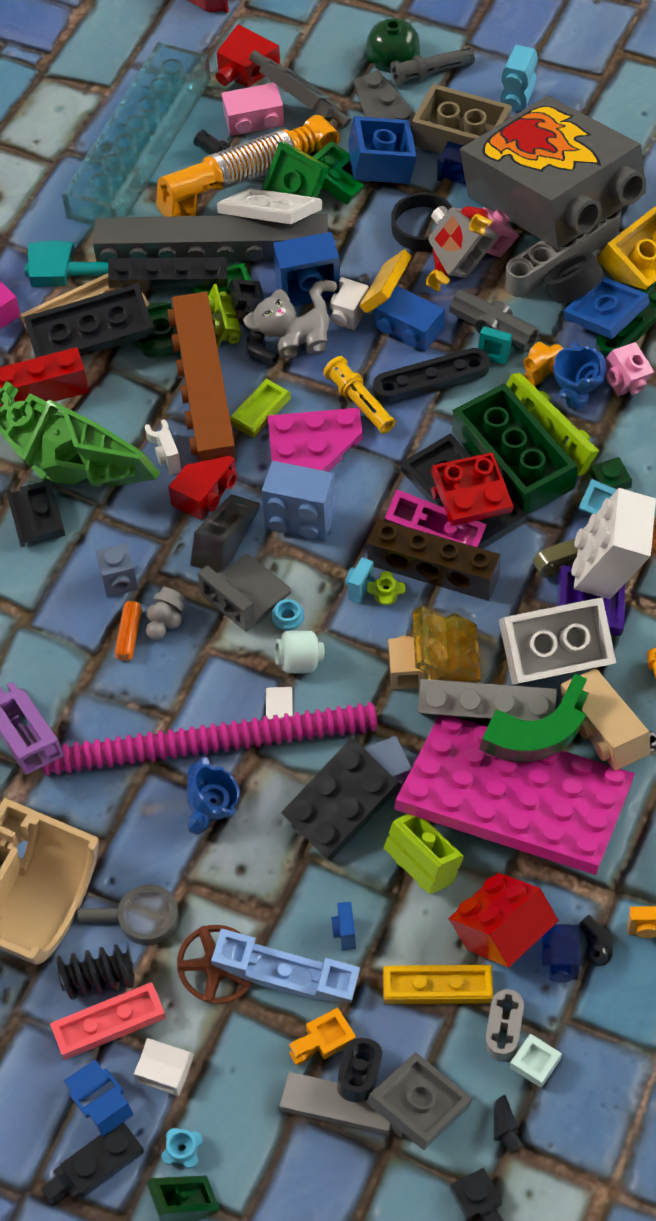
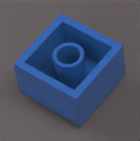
(381, 150)
(304, 262)

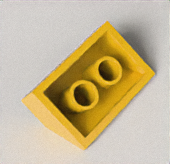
(632, 254)

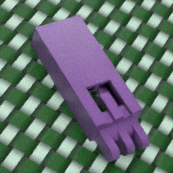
(32, 744)

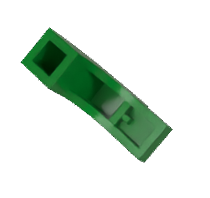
(537, 739)

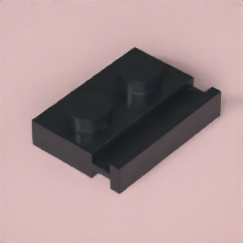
(36, 513)

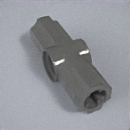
(495, 316)

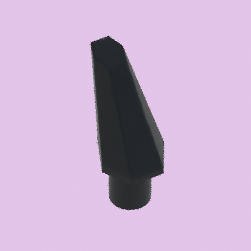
(506, 1125)

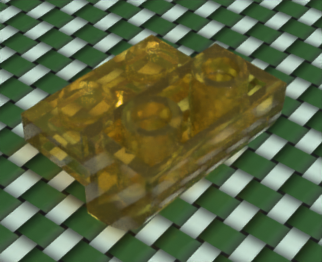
(446, 646)

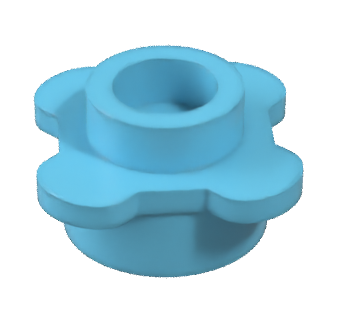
(176, 1138)

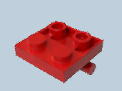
(471, 489)

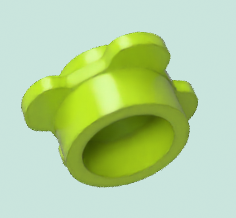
(386, 596)

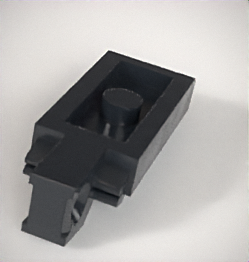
(93, 1165)

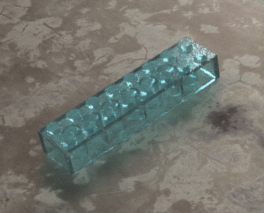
(137, 135)

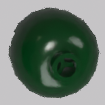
(390, 42)

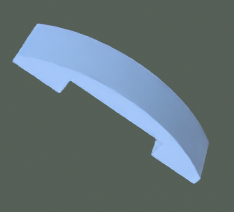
(284, 971)

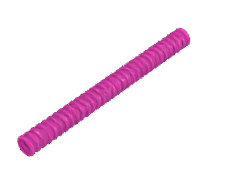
(214, 738)

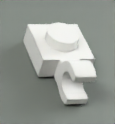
(166, 451)

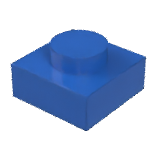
(344, 926)

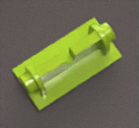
(222, 307)

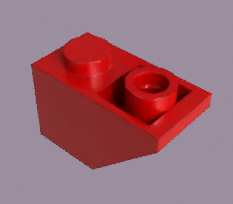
(201, 485)

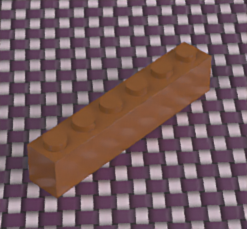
(203, 377)

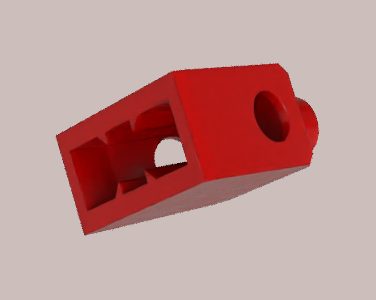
(235, 53)

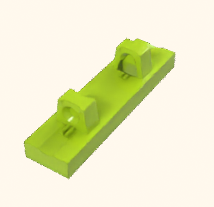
(555, 423)

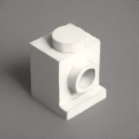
(346, 303)

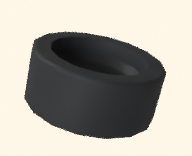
(574, 277)

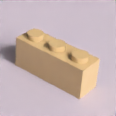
(611, 724)

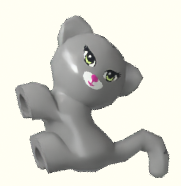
(278, 318)

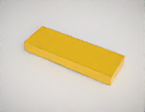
(385, 281)
(437, 984)

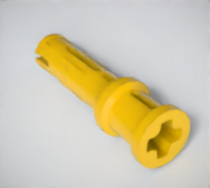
(352, 386)

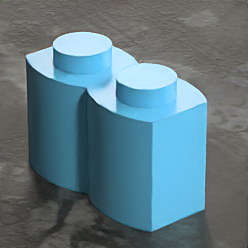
(519, 77)

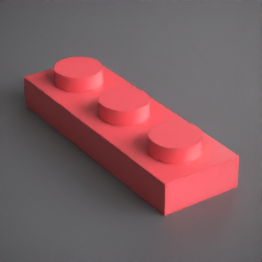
(108, 1021)

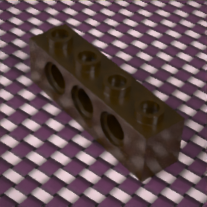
(433, 559)

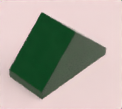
(182, 1198)

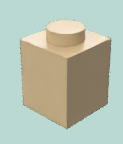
(402, 664)

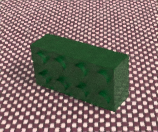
(526, 454)

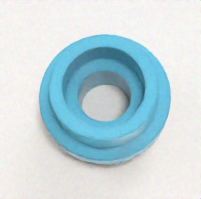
(284, 608)

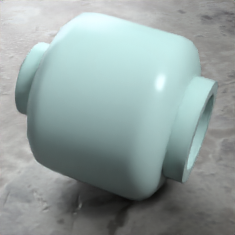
(299, 651)

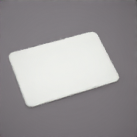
(279, 701)

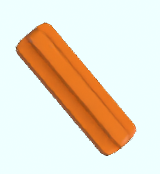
(128, 631)

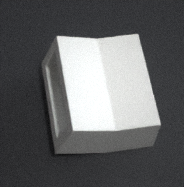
(163, 1067)

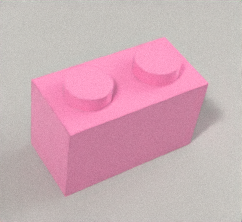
(253, 109)

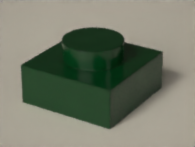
(611, 474)

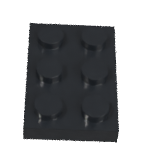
(341, 799)

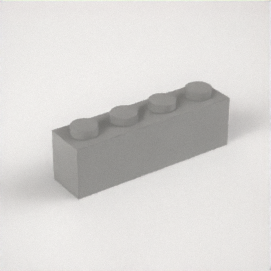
(483, 699)

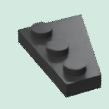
(380, 99)

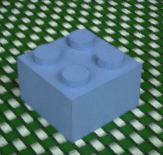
(299, 500)

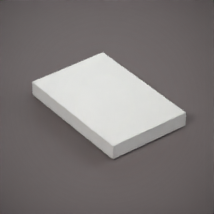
(270, 206)

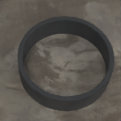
(412, 201)

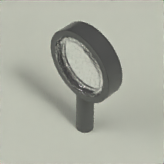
(144, 914)

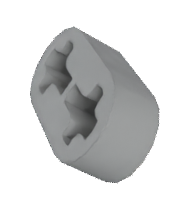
(512, 1025)

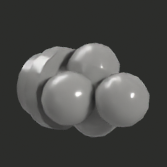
(164, 613)

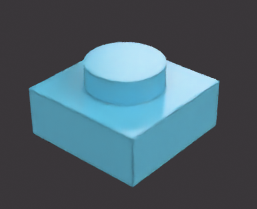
(595, 496)
(358, 579)

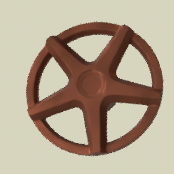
(204, 964)

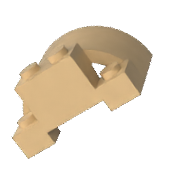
(45, 886)

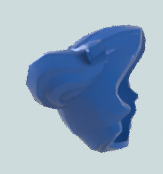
(578, 373)
(210, 785)

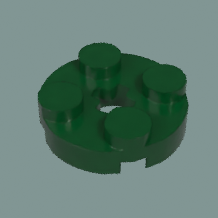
(161, 342)

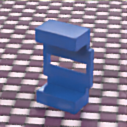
(108, 1109)

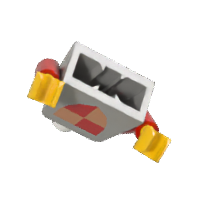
(458, 242)

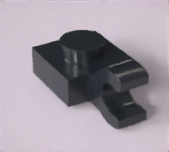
(245, 295)
(477, 1197)

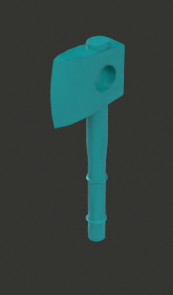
(52, 263)

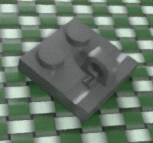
(419, 1101)

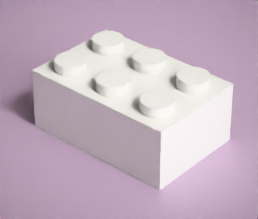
(614, 543)
(557, 640)

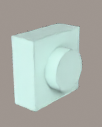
(535, 1060)

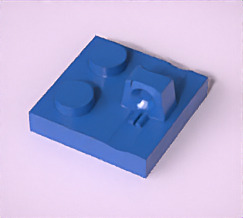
(607, 308)

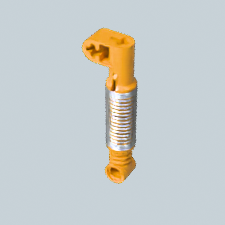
(216, 172)

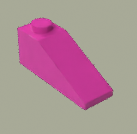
(432, 519)

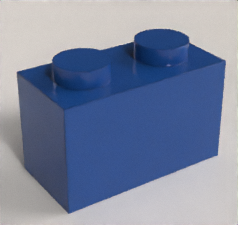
(410, 318)

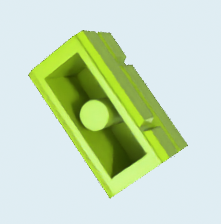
(423, 853)

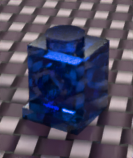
(450, 163)
(562, 952)

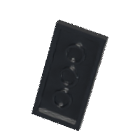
(91, 323)
(447, 449)

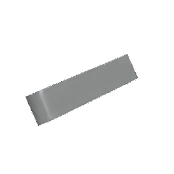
(530, 267)

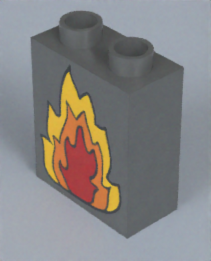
(554, 171)

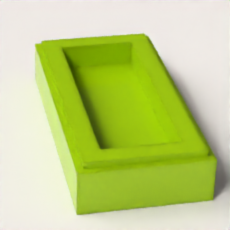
(254, 411)

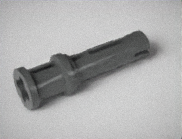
(420, 67)

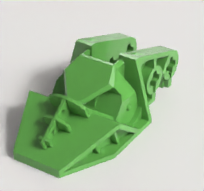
(68, 445)

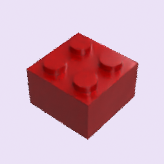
(503, 919)

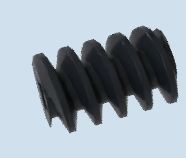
(96, 972)

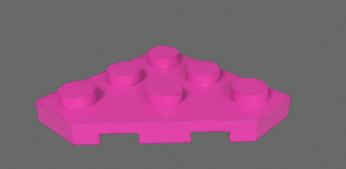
(315, 437)

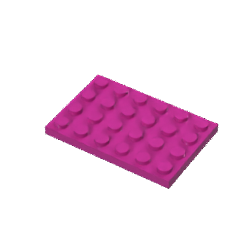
(545, 807)

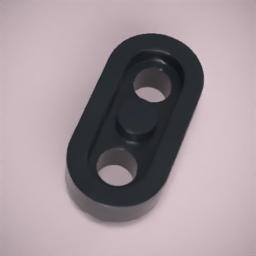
(359, 1069)

